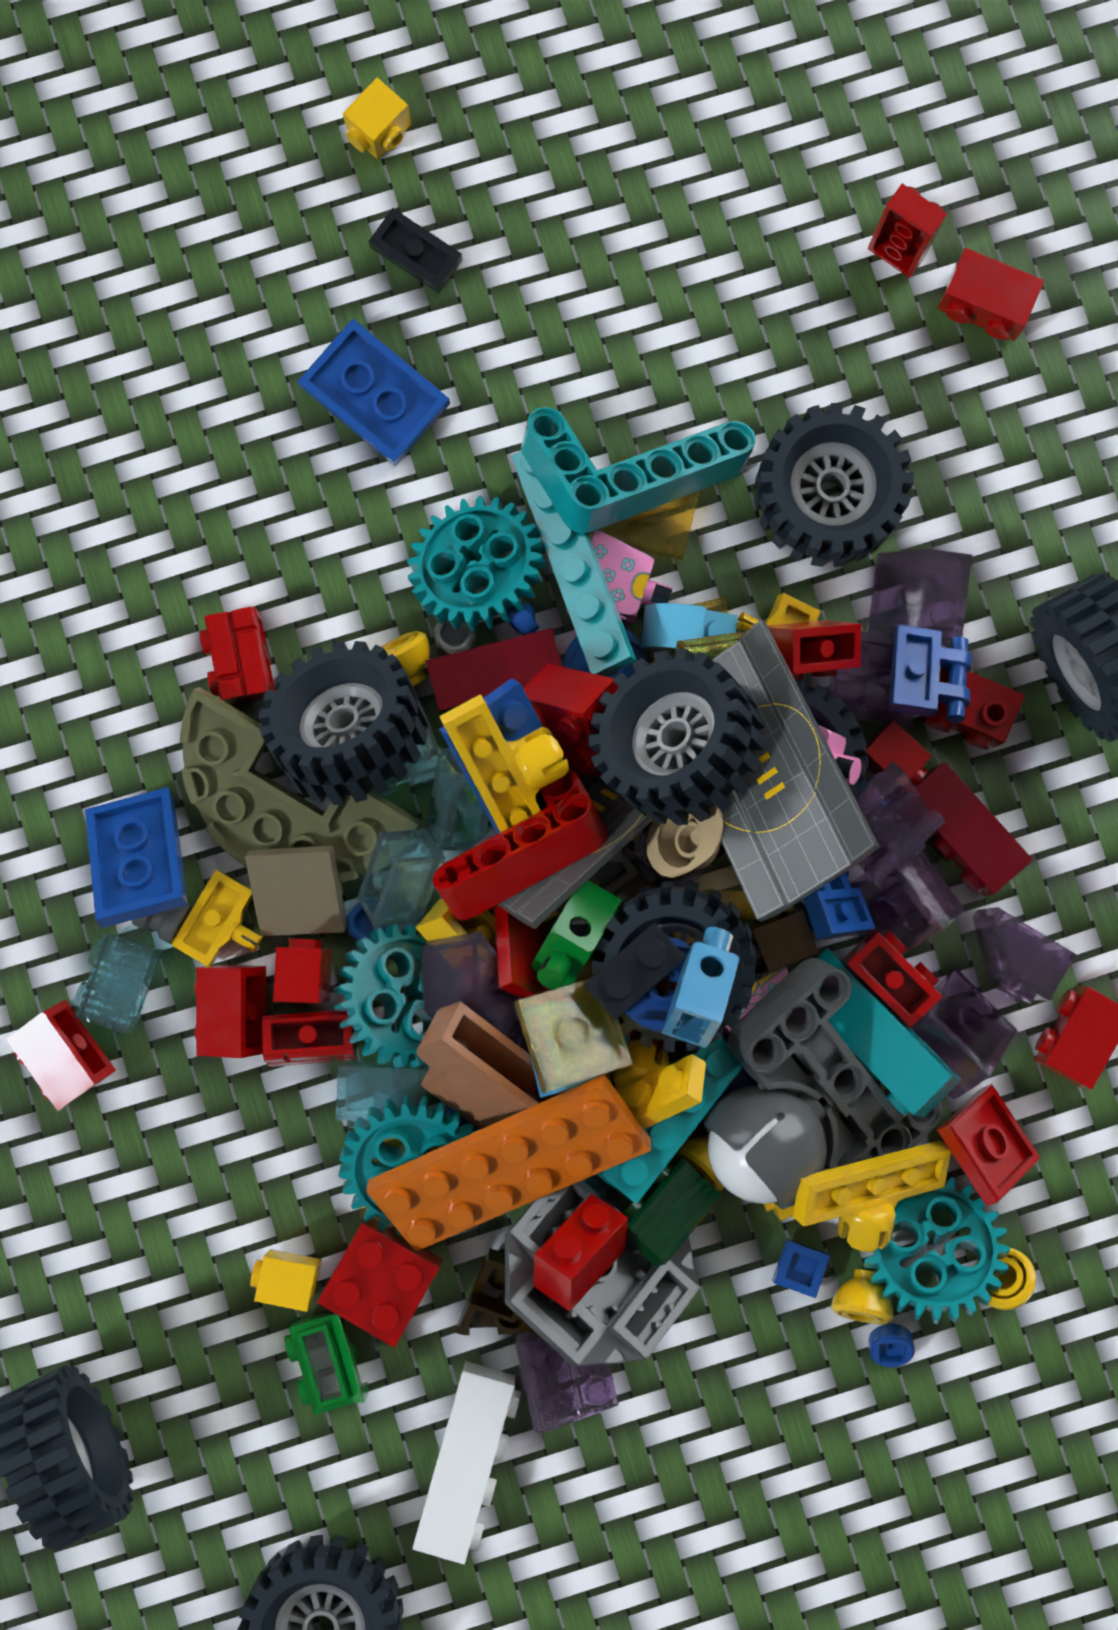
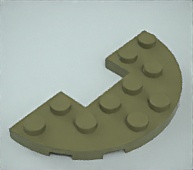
(255, 812)

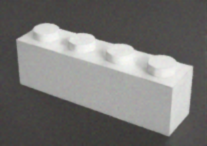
(465, 1463)

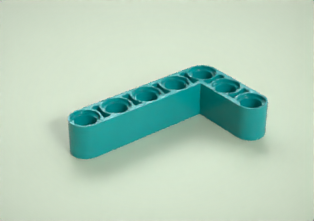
(645, 478)

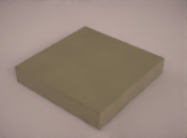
(296, 891)

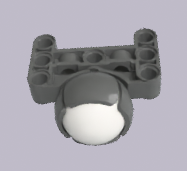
(788, 1122)

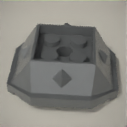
(623, 1310)

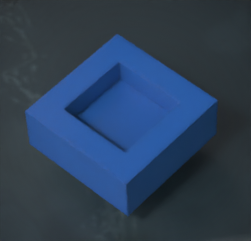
(800, 1268)

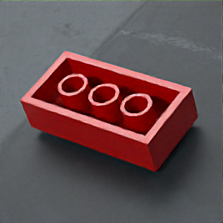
(906, 230)

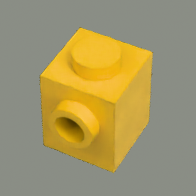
(377, 120)
(286, 1279)

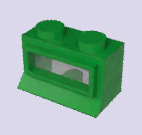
(325, 1362)

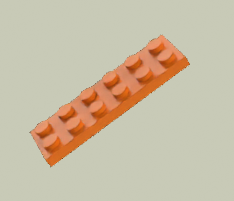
(510, 1163)

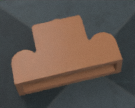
(476, 1067)

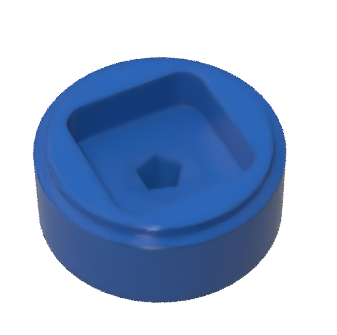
(524, 621)
(891, 1345)

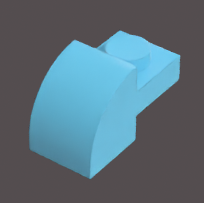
(672, 622)

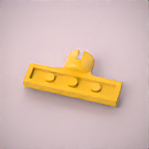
(502, 770)
(658, 1090)
(869, 1190)

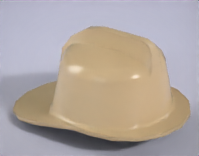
(684, 848)

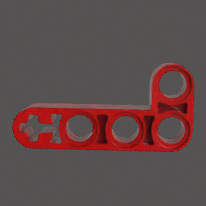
(523, 852)

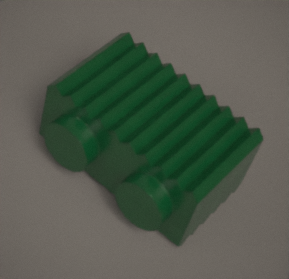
(669, 1212)

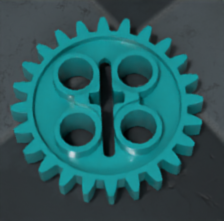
(476, 563)
(371, 980)
(413, 1126)
(957, 1283)

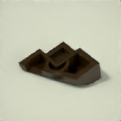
(486, 1300)

